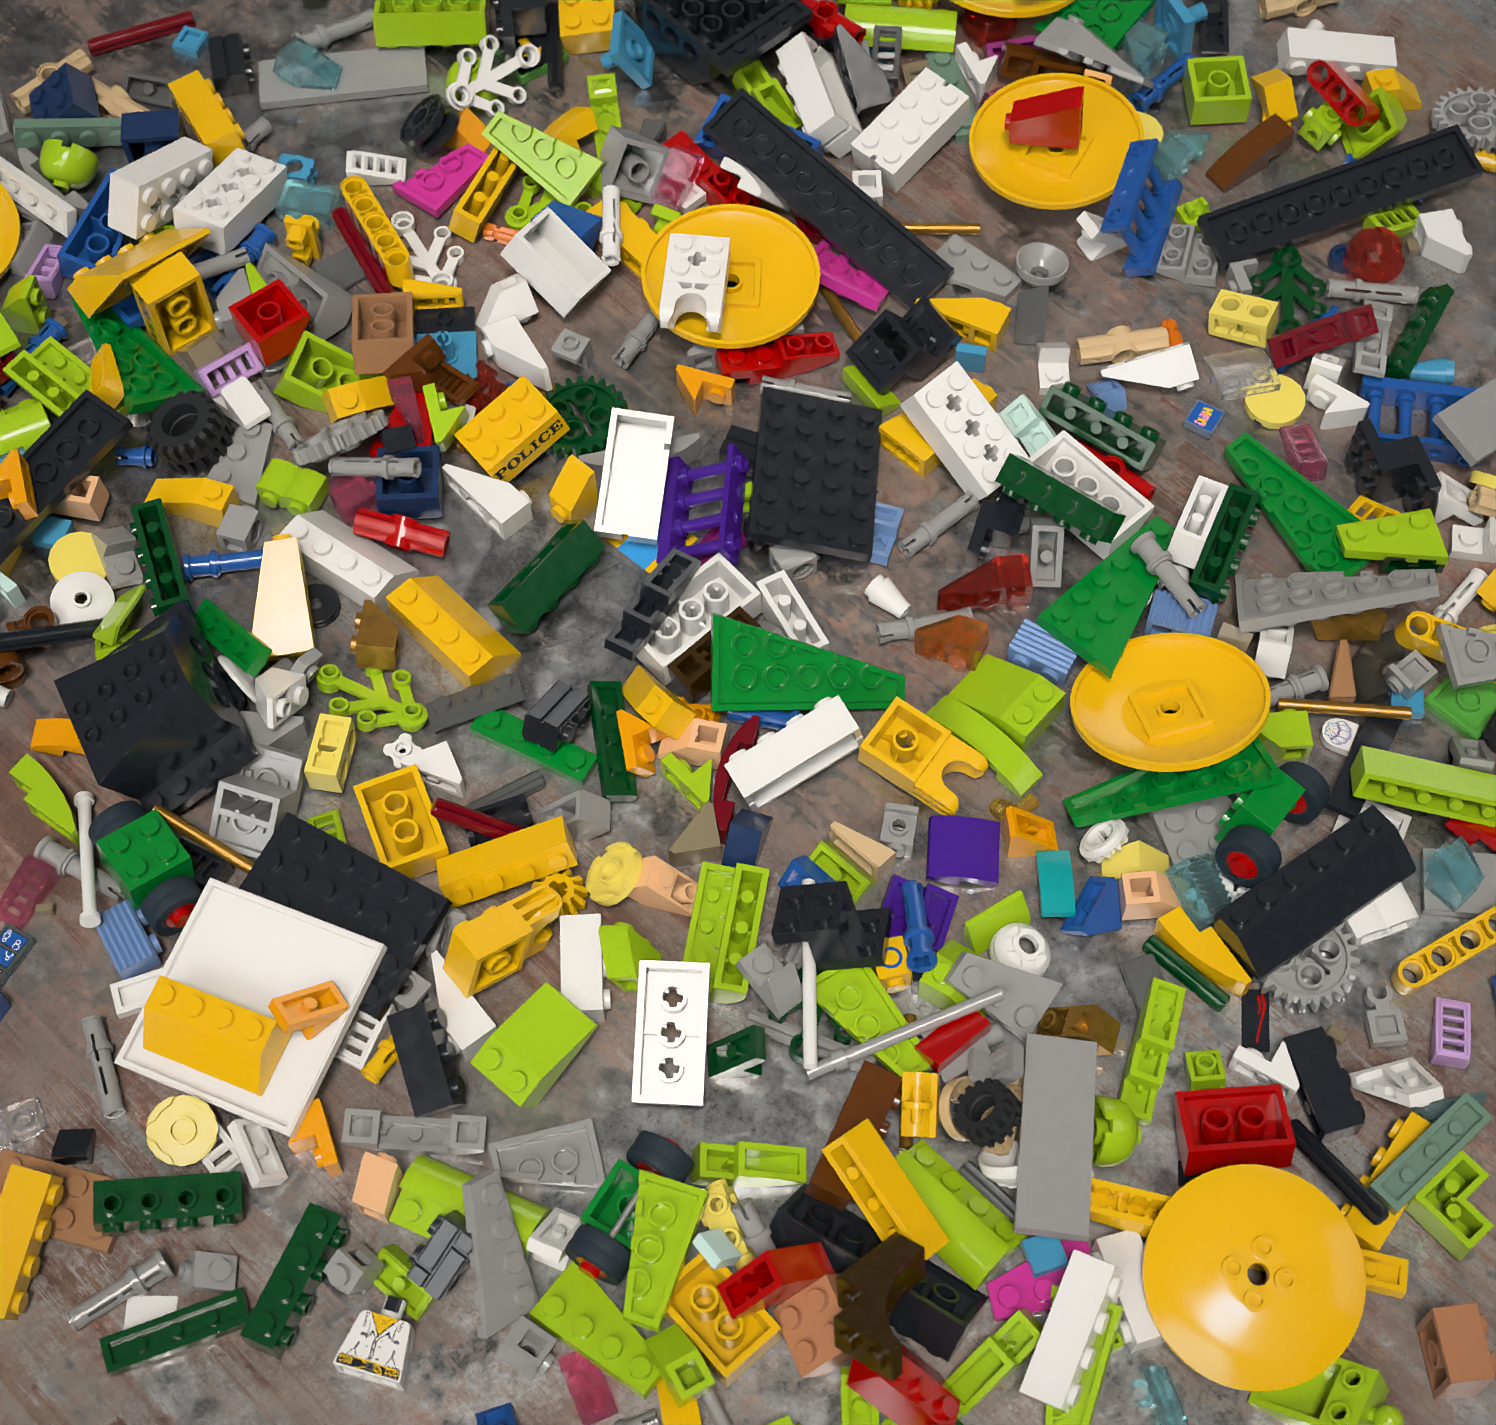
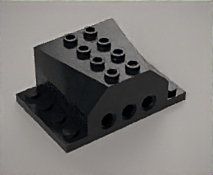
(717, 35)
(158, 715)

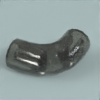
(1369, 664)

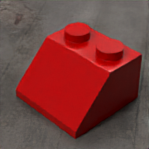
(270, 321)

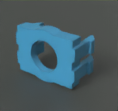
(307, 173)

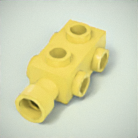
(718, 1215)

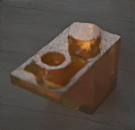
(954, 641)

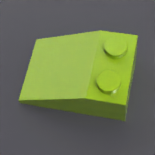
(313, 370)
(1011, 699)
(534, 1046)

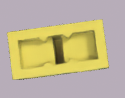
(1243, 318)
(330, 753)

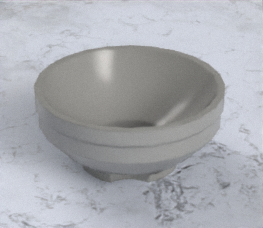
(1041, 258)

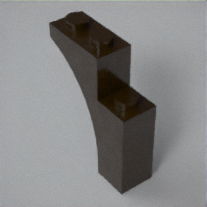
(868, 1297)

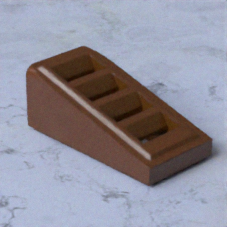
(448, 379)

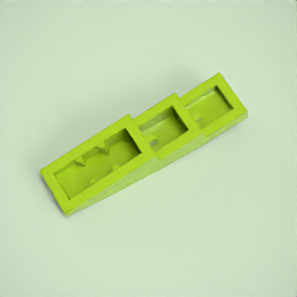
(1151, 1048)

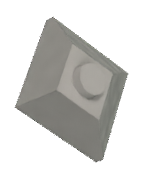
(632, 163)

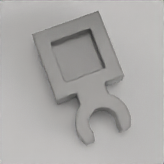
(1383, 1024)

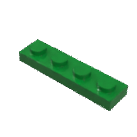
(232, 638)
(506, 733)

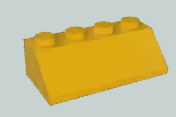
(451, 630)
(212, 1035)

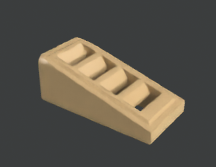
(865, 852)

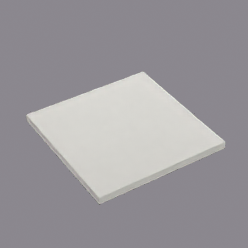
(248, 955)

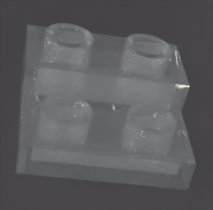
(1241, 373)

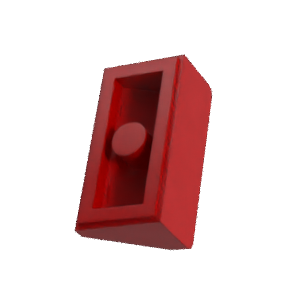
(952, 1040)

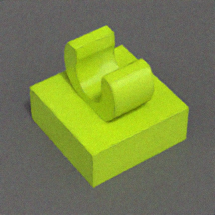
(1189, 212)
(663, 216)

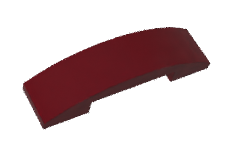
(1322, 335)
(744, 738)

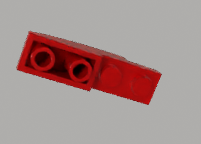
(715, 181)
(783, 359)

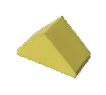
(1134, 858)

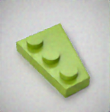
(1400, 535)

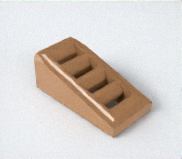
(1341, 677)

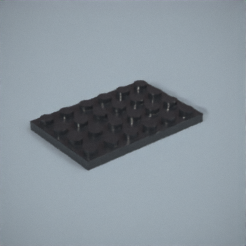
(815, 475)
(352, 891)

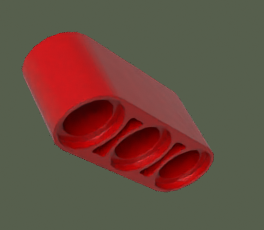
(1330, 91)

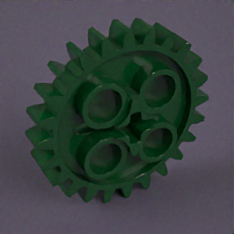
(594, 408)

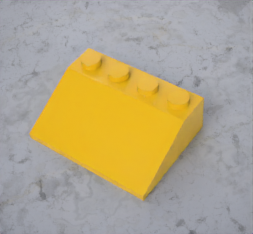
(109, 281)

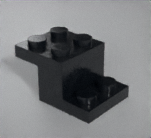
(518, 19)
(903, 345)
(1392, 469)
(832, 926)

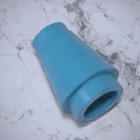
(1434, 371)

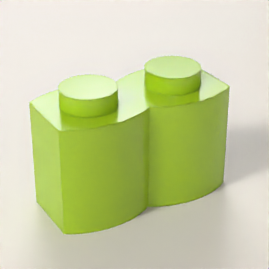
(292, 487)

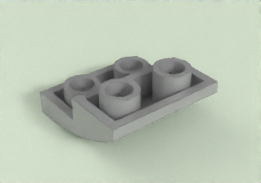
(1188, 257)

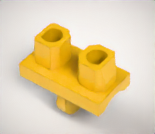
(303, 238)
(920, 1104)

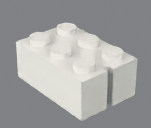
(555, 262)

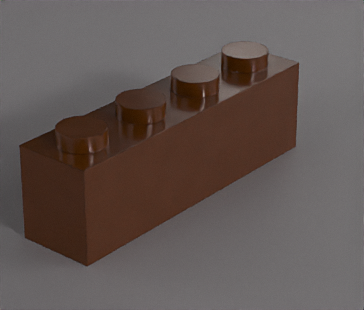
(870, 1097)

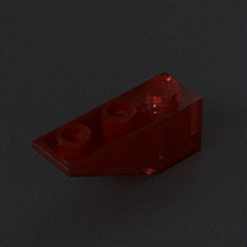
(993, 583)

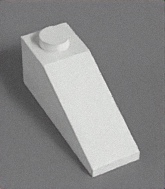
(515, 352)
(1161, 368)
(491, 499)
(1274, 650)
(466, 1020)

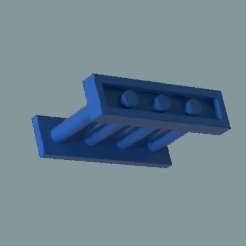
(1158, 212)
(1409, 396)

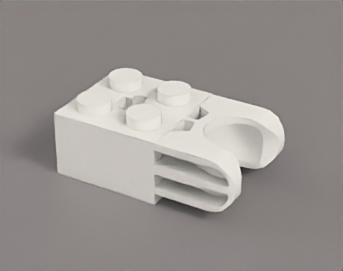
(695, 279)

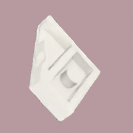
(1399, 1082)

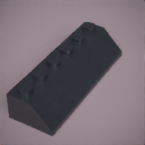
(1314, 893)
(932, 1312)

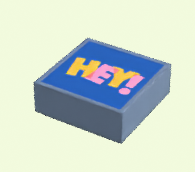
(1204, 419)

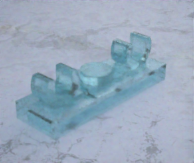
(1162, 1395)

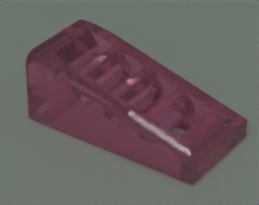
(404, 398)
(1304, 454)
(16, 887)

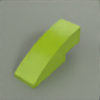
(768, 92)
(45, 798)
(749, 1164)
(995, 1360)

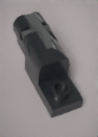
(997, 526)

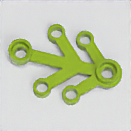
(521, 214)
(408, 713)

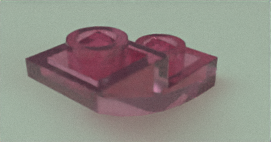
(587, 1388)

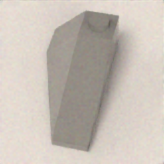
(1082, 45)
(323, 299)

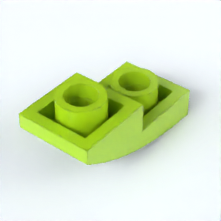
(1204, 1070)

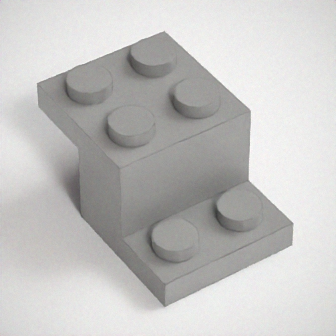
(257, 799)

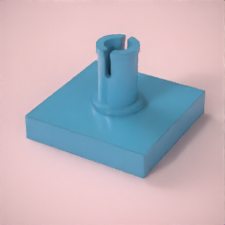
(1179, 23)
(630, 51)
(459, 349)

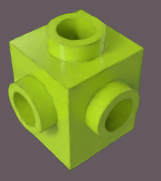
(1321, 126)

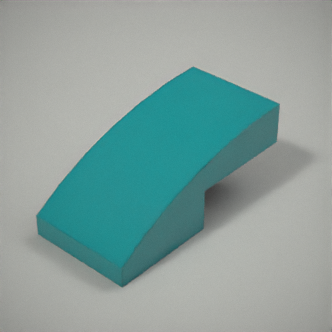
(1055, 884)

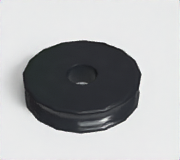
(330, 604)

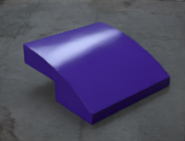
(963, 850)
(938, 904)

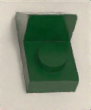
(737, 1054)

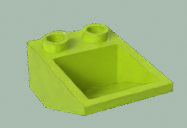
(1338, 1396)

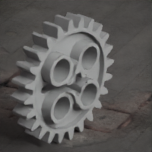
(1472, 112)
(340, 437)
(1288, 982)

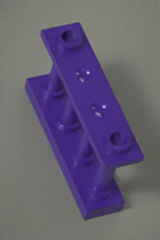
(679, 501)

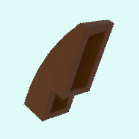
(1024, 61)
(1251, 153)

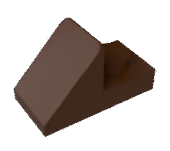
(417, 362)

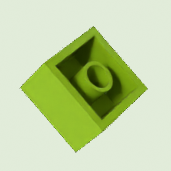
(1216, 90)

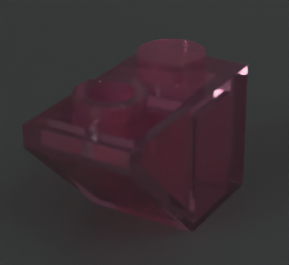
(677, 178)
(350, 494)

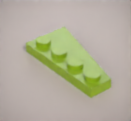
(548, 160)
(867, 1011)
(662, 1236)
(595, 1328)
(1090, 1380)

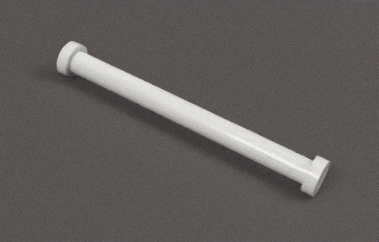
(90, 916)

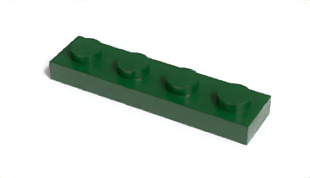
(1417, 331)
(615, 780)
(174, 1332)

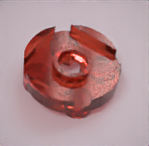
(983, 33)
(1390, 254)

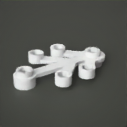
(488, 78)
(427, 261)

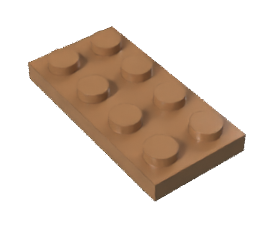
(74, 1214)

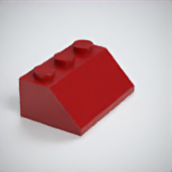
(1233, 1128)
(913, 1398)

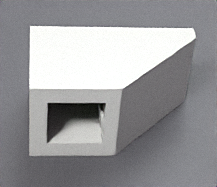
(1442, 239)
(507, 299)
(280, 695)

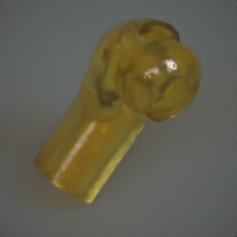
(998, 806)

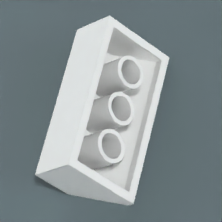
(1079, 467)
(348, 560)

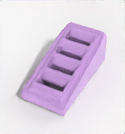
(48, 270)
(201, 373)
(1445, 1056)

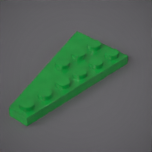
(1105, 18)
(143, 366)
(1295, 507)
(1106, 604)
(775, 672)
(1149, 791)

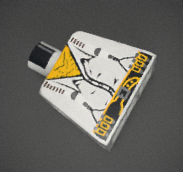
(379, 1346)

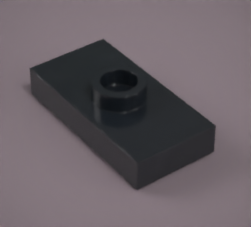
(445, 319)

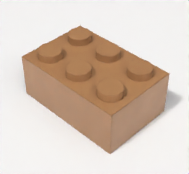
(381, 330)

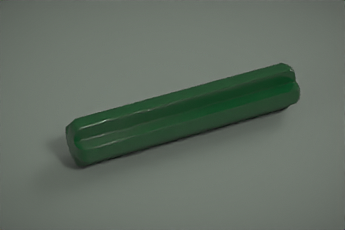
(1186, 973)

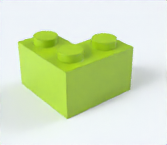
(1445, 1209)

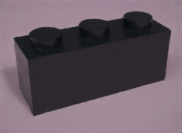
(427, 1059)
(1324, 1086)

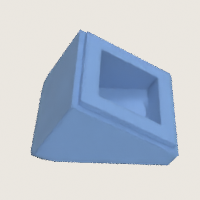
(1111, 392)

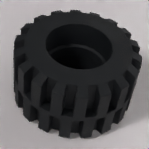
(189, 431)

